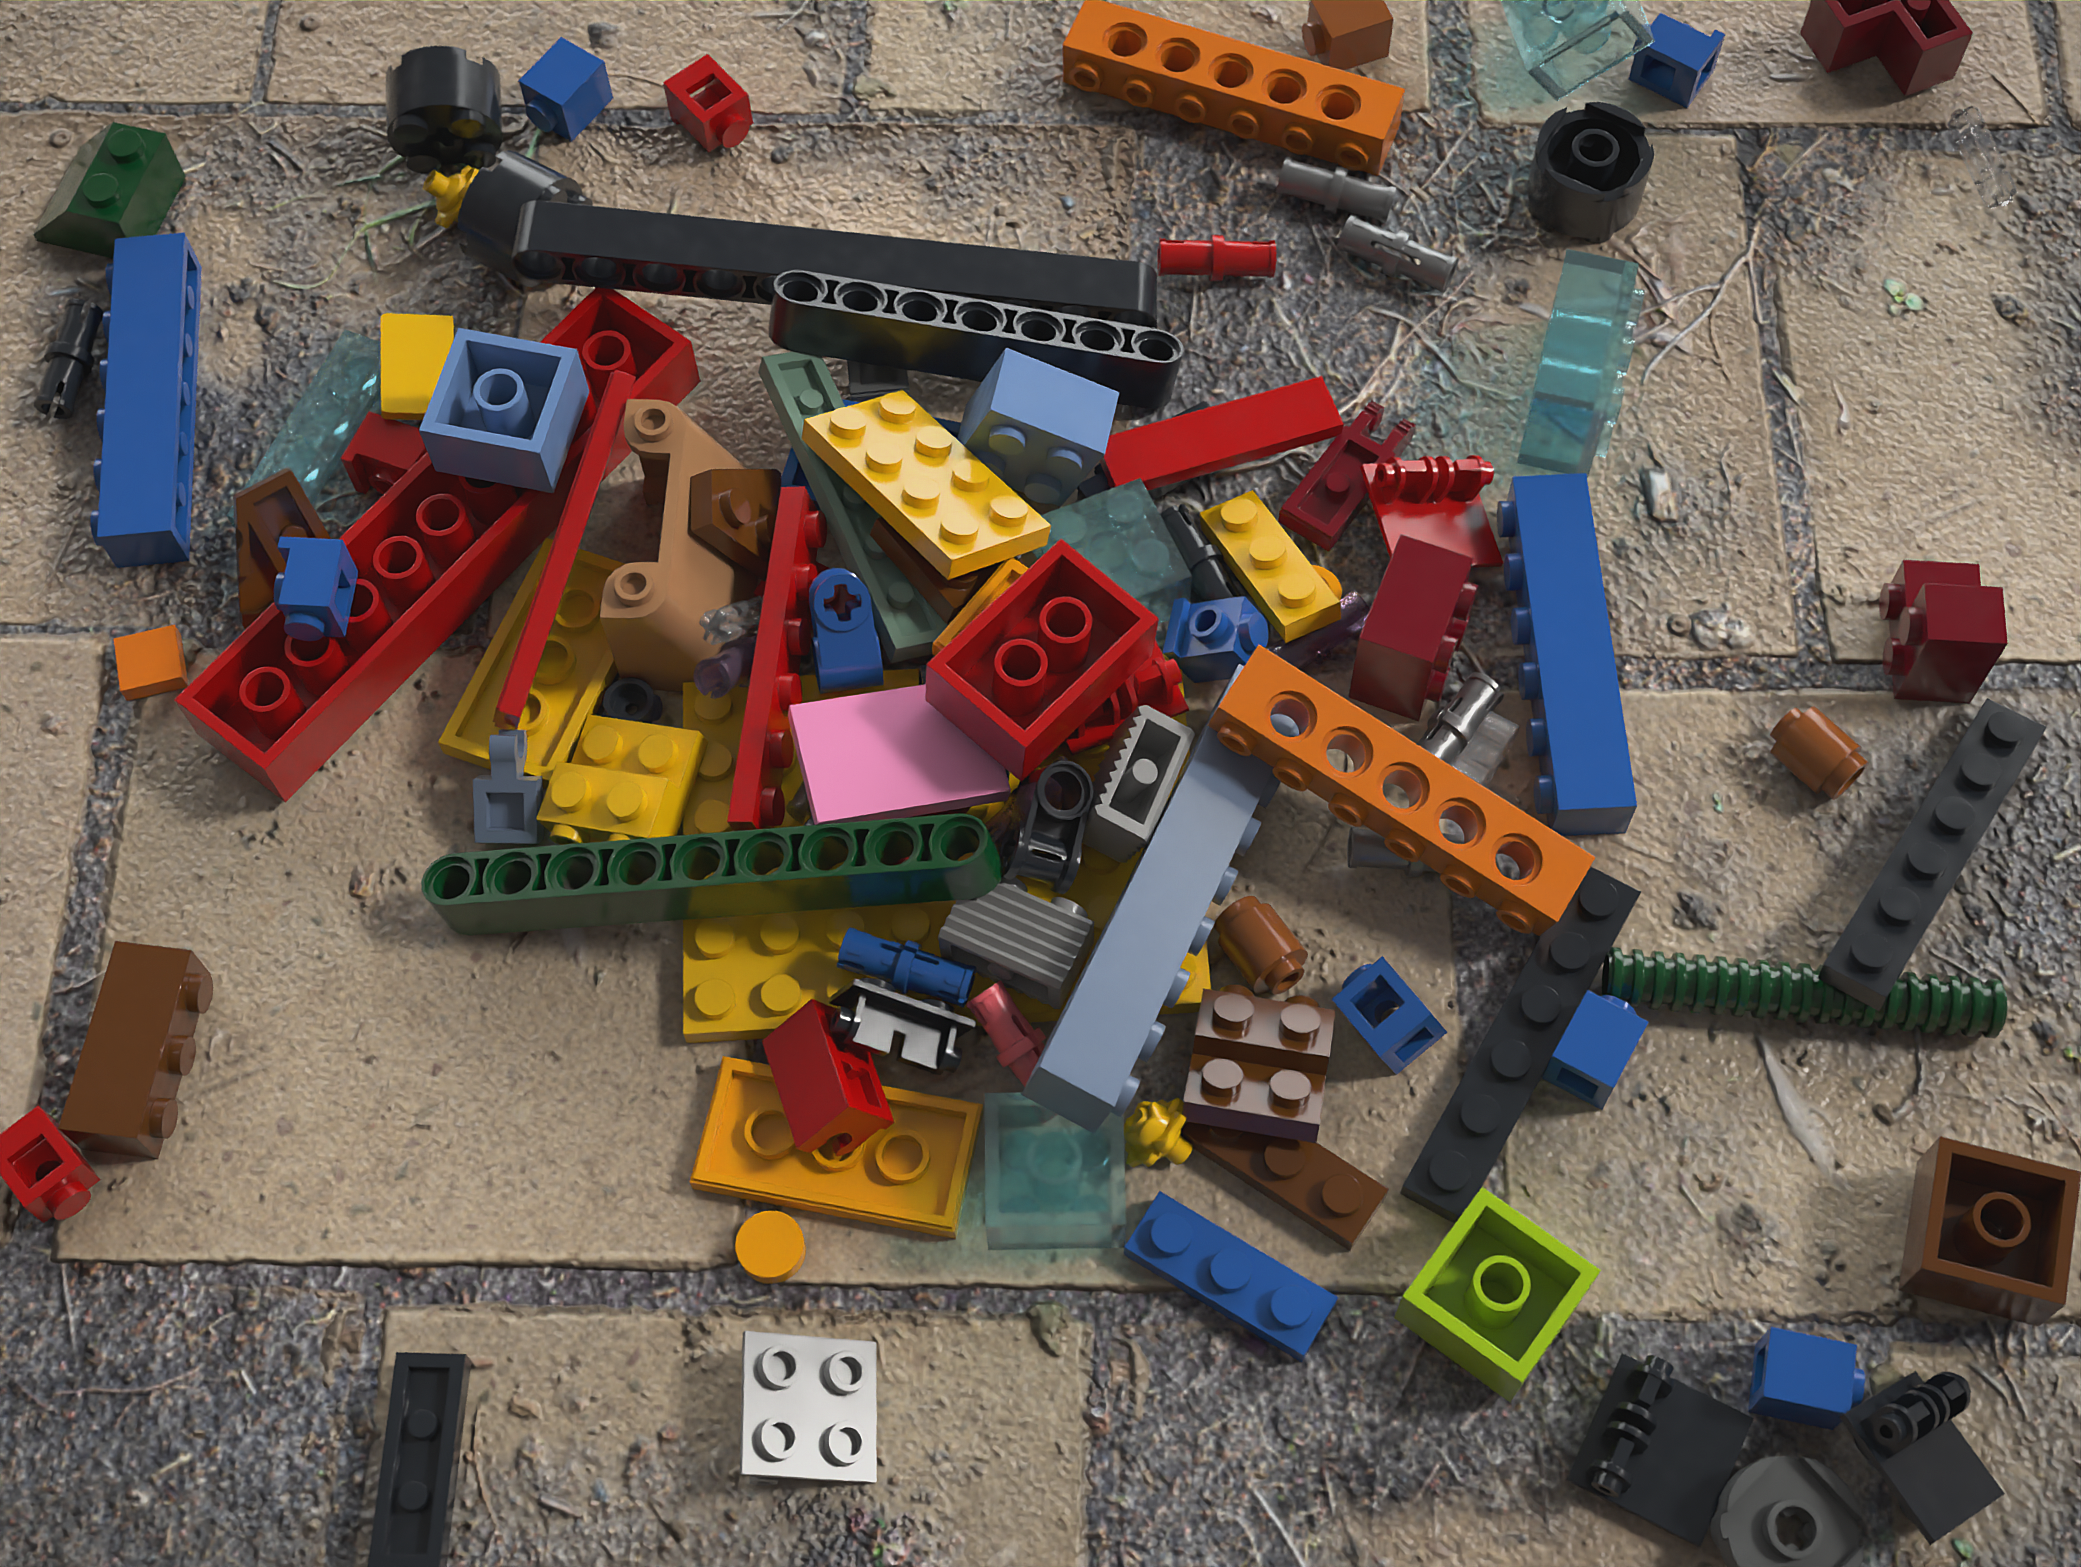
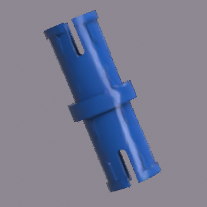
(906, 967)

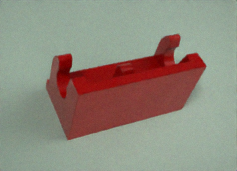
(825, 1083)

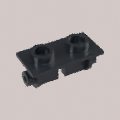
(872, 1013)

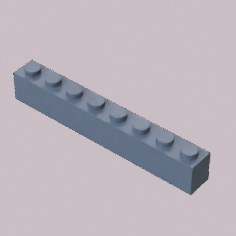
(1151, 930)

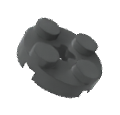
(1785, 1487)

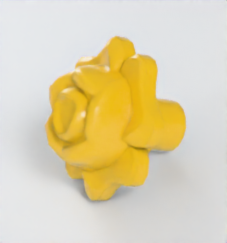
(449, 193)
(1156, 1133)

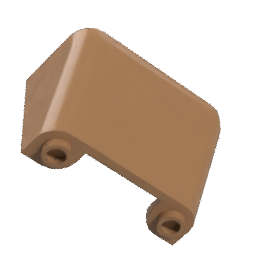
(657, 606)

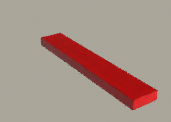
(563, 551)

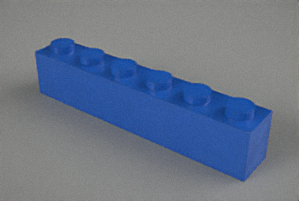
(148, 402)
(1568, 656)

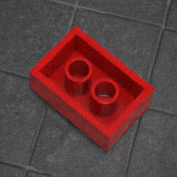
(1040, 659)

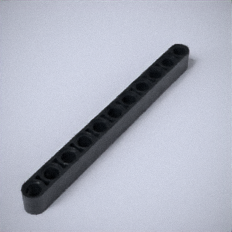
(744, 258)

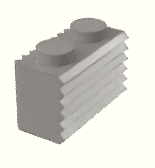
(1135, 782)
(1020, 940)

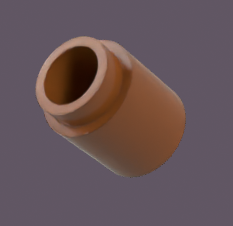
(1817, 751)
(1261, 946)

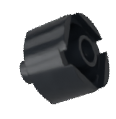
(444, 109)
(1589, 171)
(493, 203)

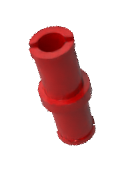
(1216, 258)

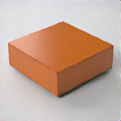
(150, 662)

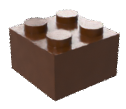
(1990, 1231)

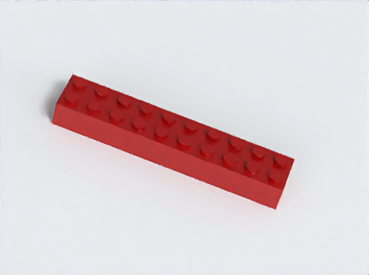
(422, 567)

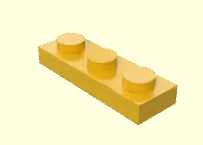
(1270, 566)

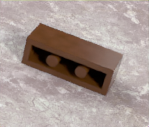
(137, 1050)

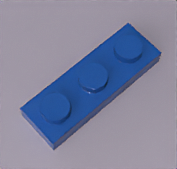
(1230, 1276)

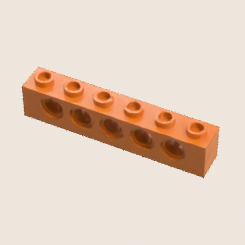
(1232, 85)
(1380, 755)

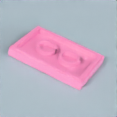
(889, 758)

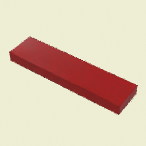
(1223, 435)

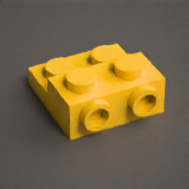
(622, 782)

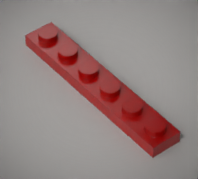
(774, 681)

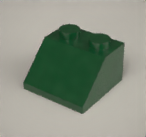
(113, 190)

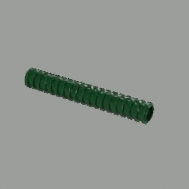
(1801, 994)

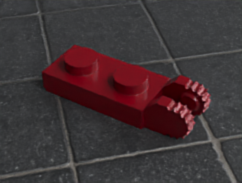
(1335, 486)

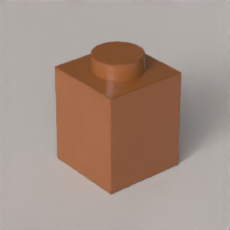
(1347, 32)

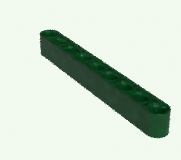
(545, 891)

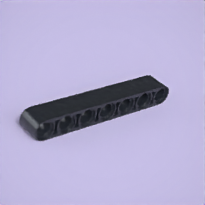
(966, 335)

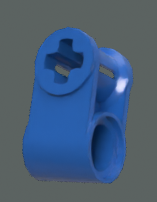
(844, 643)

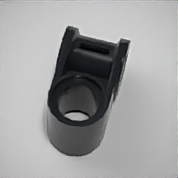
(1045, 840)

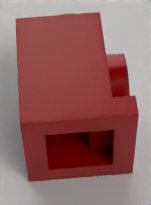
(715, 114)
(381, 453)
(45, 1167)

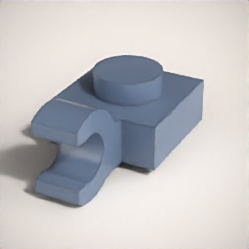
(506, 799)

